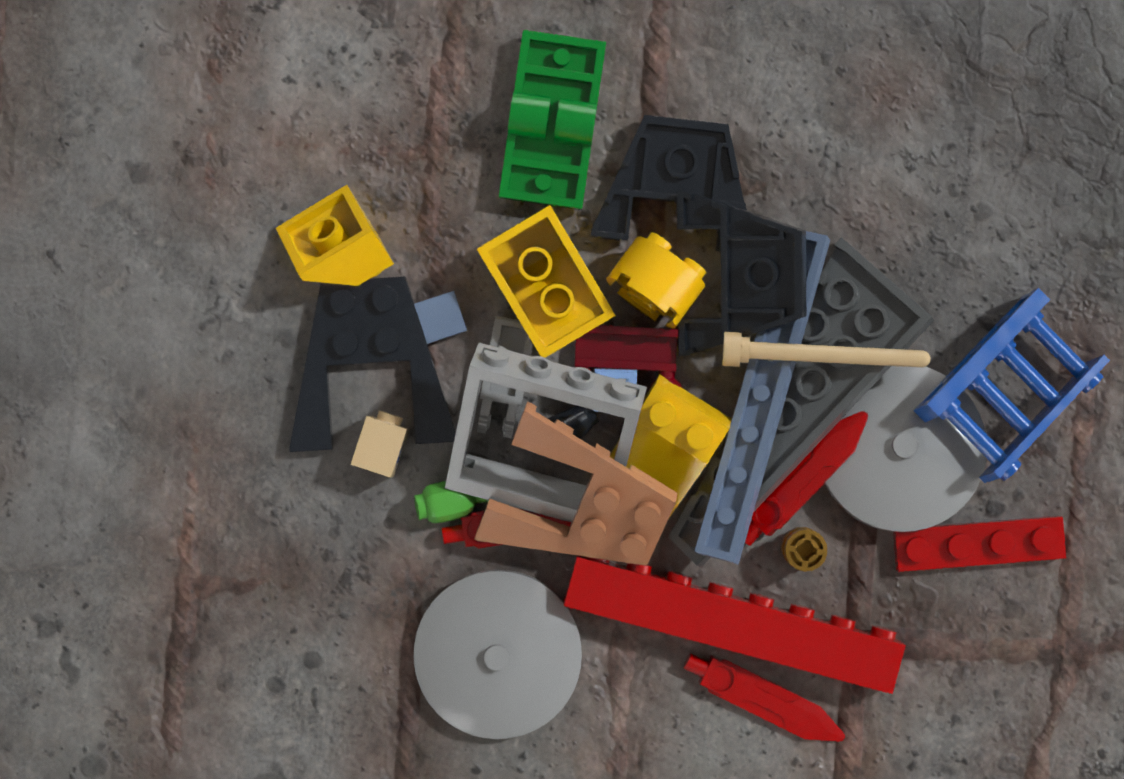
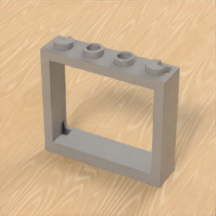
(547, 379)

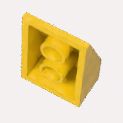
(546, 281)
(675, 436)

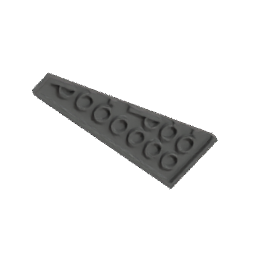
(850, 309)

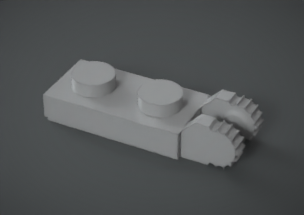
(512, 336)

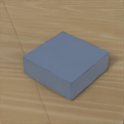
(440, 317)

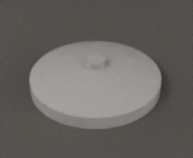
(906, 469)
(497, 654)

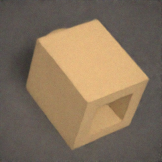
(380, 444)

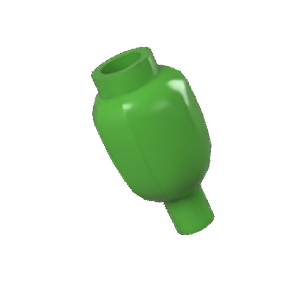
(443, 504)

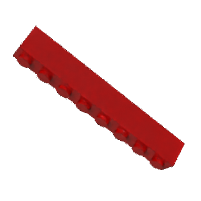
(736, 623)

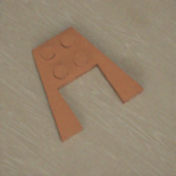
(617, 514)

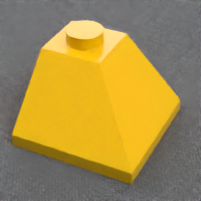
(334, 242)

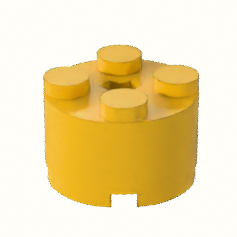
(657, 279)

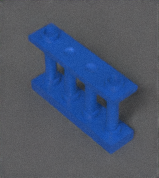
(972, 374)

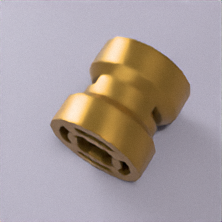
(797, 546)

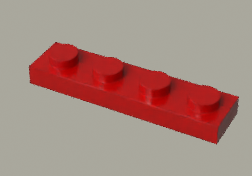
(980, 543)

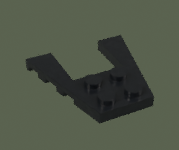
(362, 327)

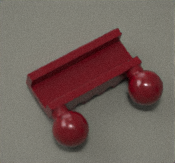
(629, 349)

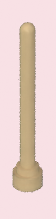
(740, 349)

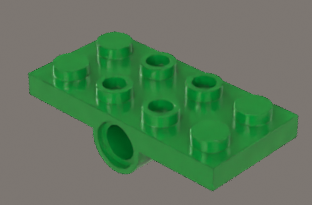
(552, 119)

